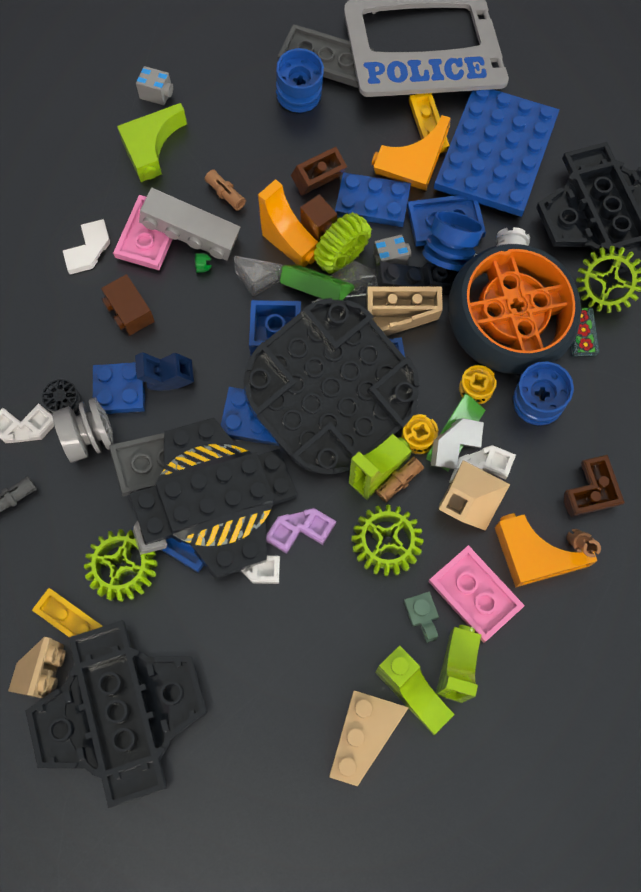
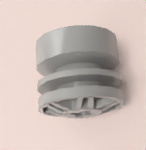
(82, 430)

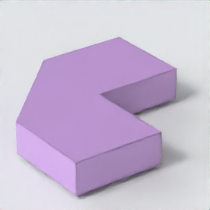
(310, 522)

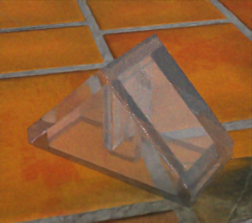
(257, 274)
(359, 276)

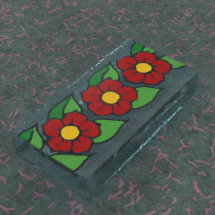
(586, 339)

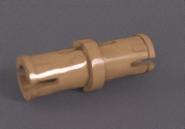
(225, 190)
(399, 479)
(583, 543)

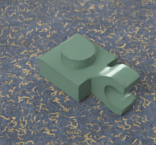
(422, 612)

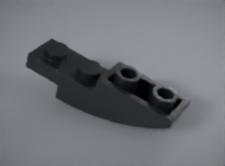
(410, 276)

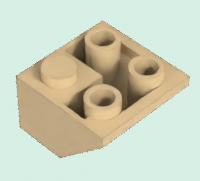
(473, 496)
(38, 668)

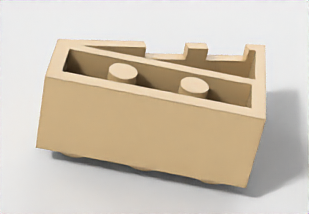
(403, 307)
(363, 735)

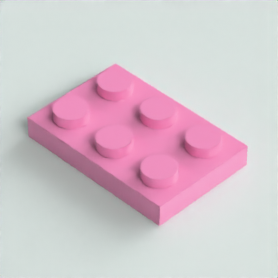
(141, 244)
(476, 593)

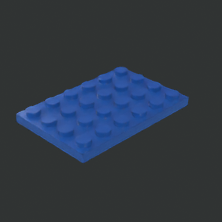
(497, 150)

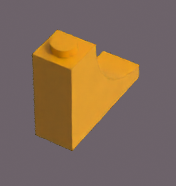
(413, 162)
(282, 226)
(532, 557)

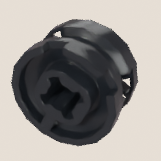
(61, 396)

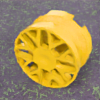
(478, 383)
(420, 433)

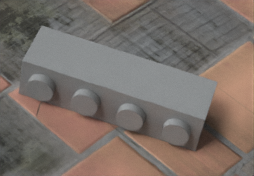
(188, 224)

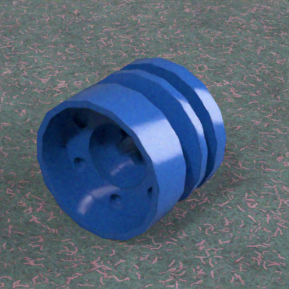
(299, 80)
(452, 240)
(553, 386)

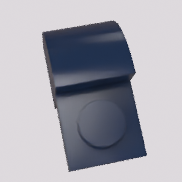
(165, 373)

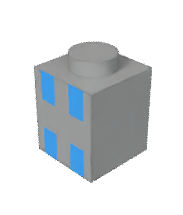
(154, 85)
(392, 250)

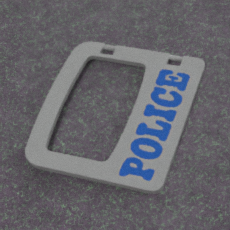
(427, 70)

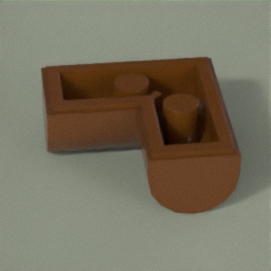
(600, 492)

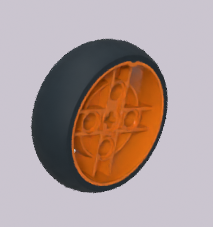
(532, 277)

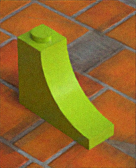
(146, 136)
(375, 468)
(459, 665)
(409, 685)

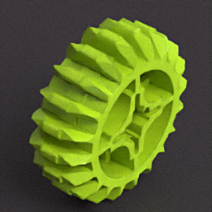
(342, 243)
(602, 300)
(400, 522)
(117, 575)

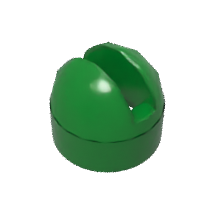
(200, 262)

